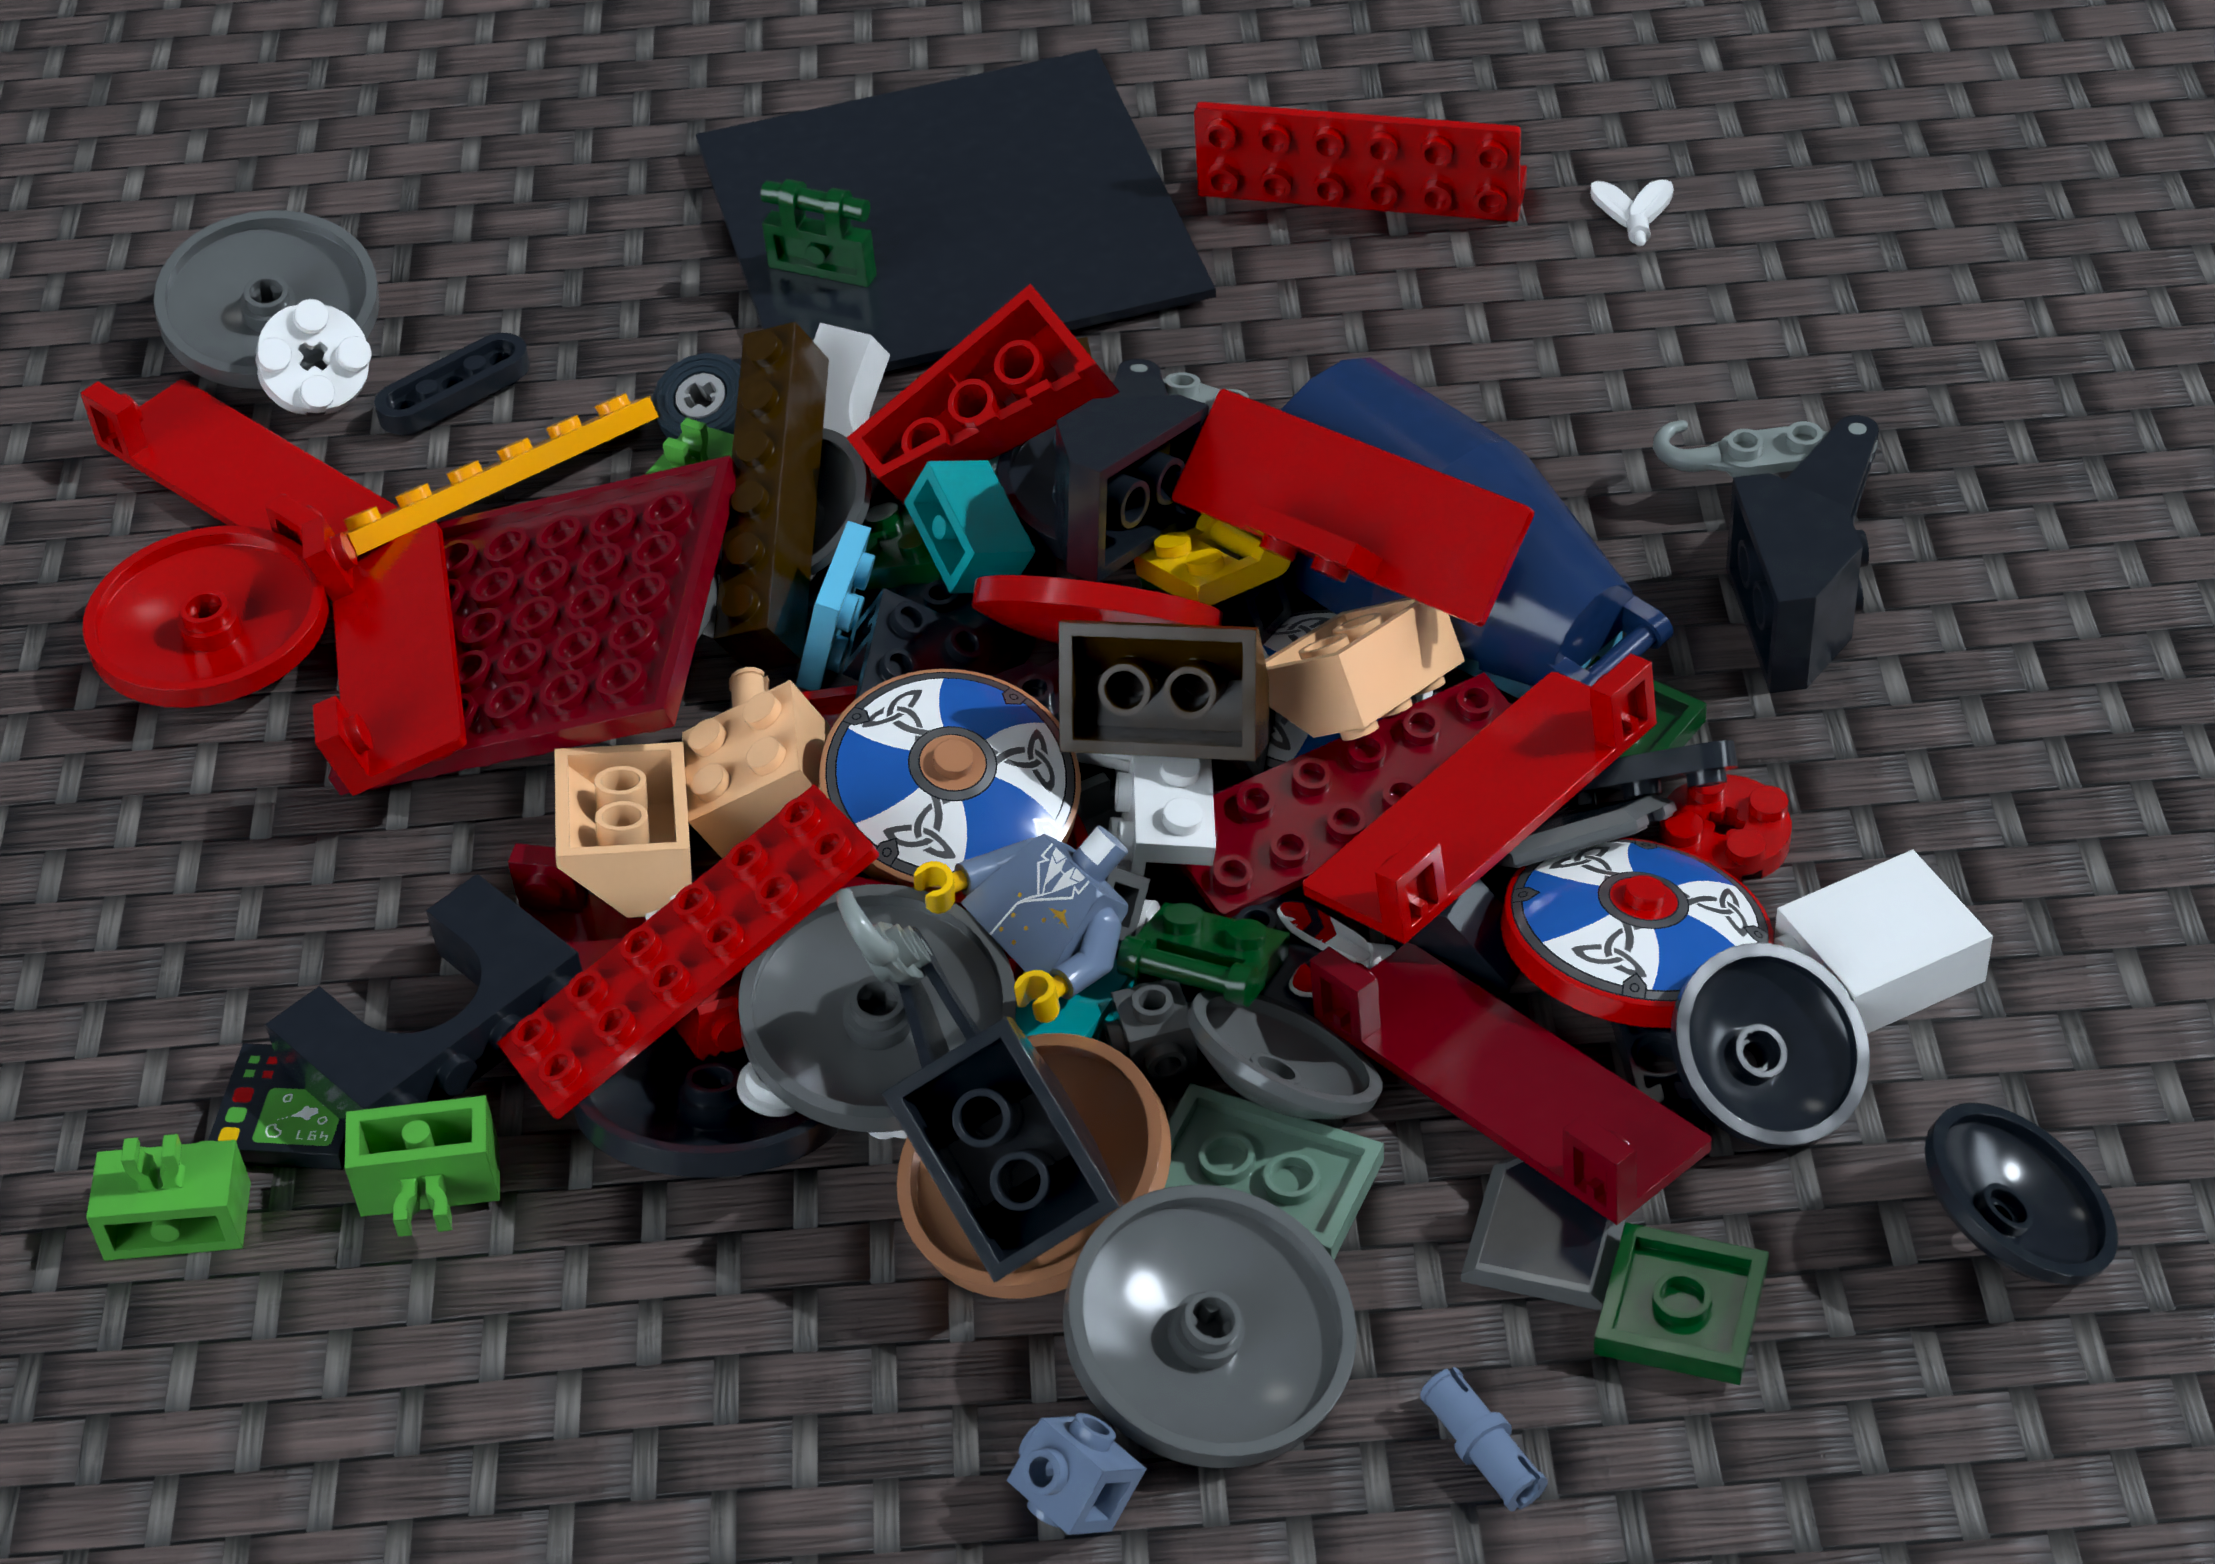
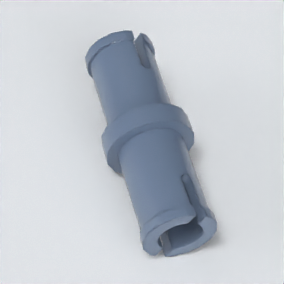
(1483, 1439)

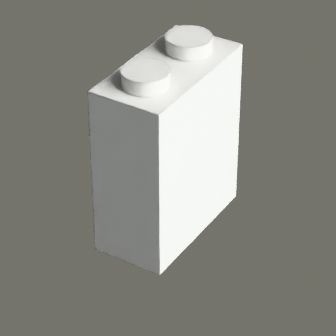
(1890, 938)

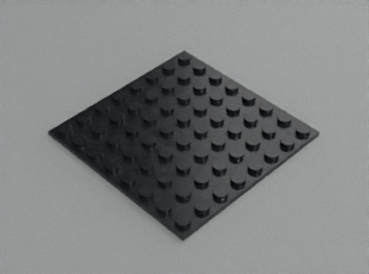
(969, 204)

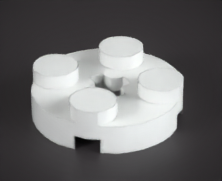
(315, 390)

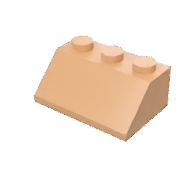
(1362, 667)
(624, 823)

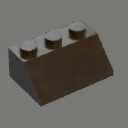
(1162, 690)

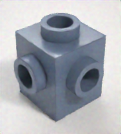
(1075, 1474)

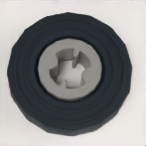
(689, 380)

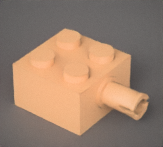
(751, 759)

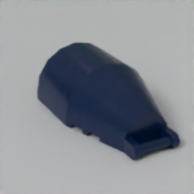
(1561, 589)

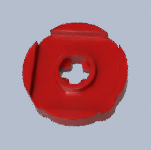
(1741, 802)

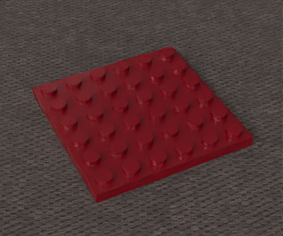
(580, 612)

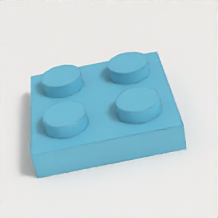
(836, 607)

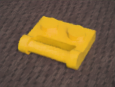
(1196, 569)

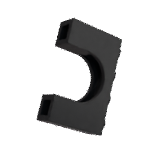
(363, 1068)

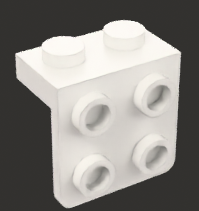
(1165, 812)

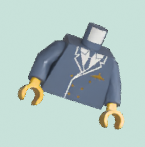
(1043, 909)

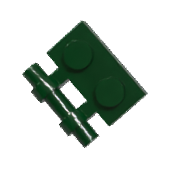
(814, 246)

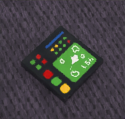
(276, 1117)

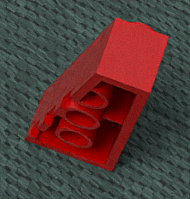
(983, 395)

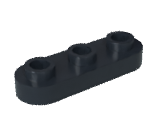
(451, 383)
(1643, 773)

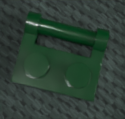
(1205, 952)

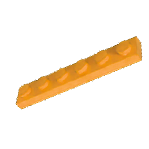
(516, 463)

